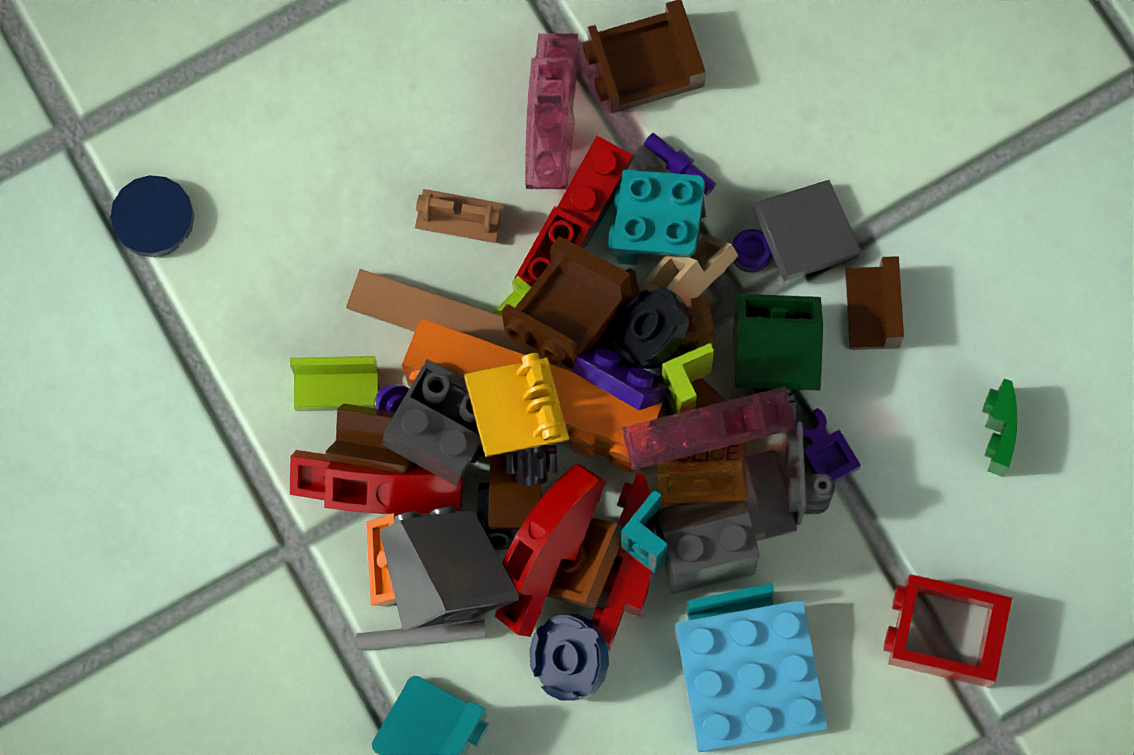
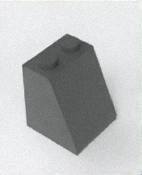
(707, 543)
(444, 569)

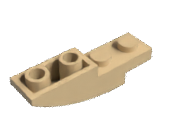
(692, 274)

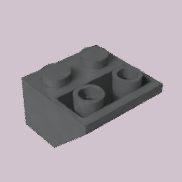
(435, 424)

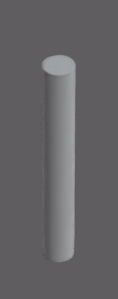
(441, 633)

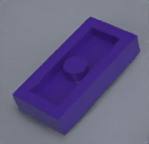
(620, 379)

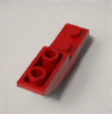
(580, 207)
(370, 489)
(548, 535)
(630, 582)

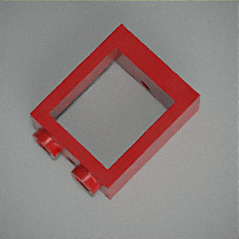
(988, 661)

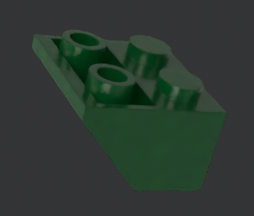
(778, 342)

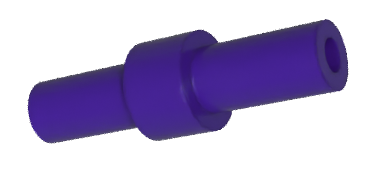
(677, 161)

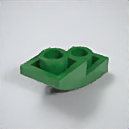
(1002, 418)

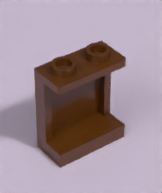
(645, 59)
(568, 304)

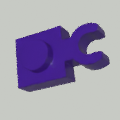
(826, 452)

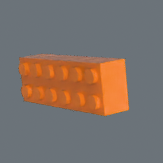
(590, 413)

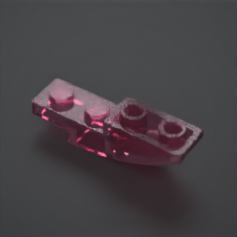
(550, 111)
(708, 428)

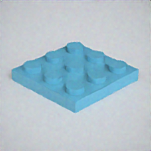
(750, 676)

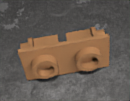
(458, 215)

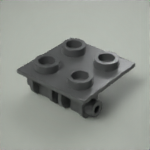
(806, 492)

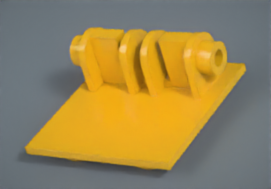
(516, 406)

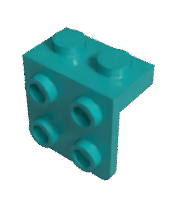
(656, 215)
(430, 723)

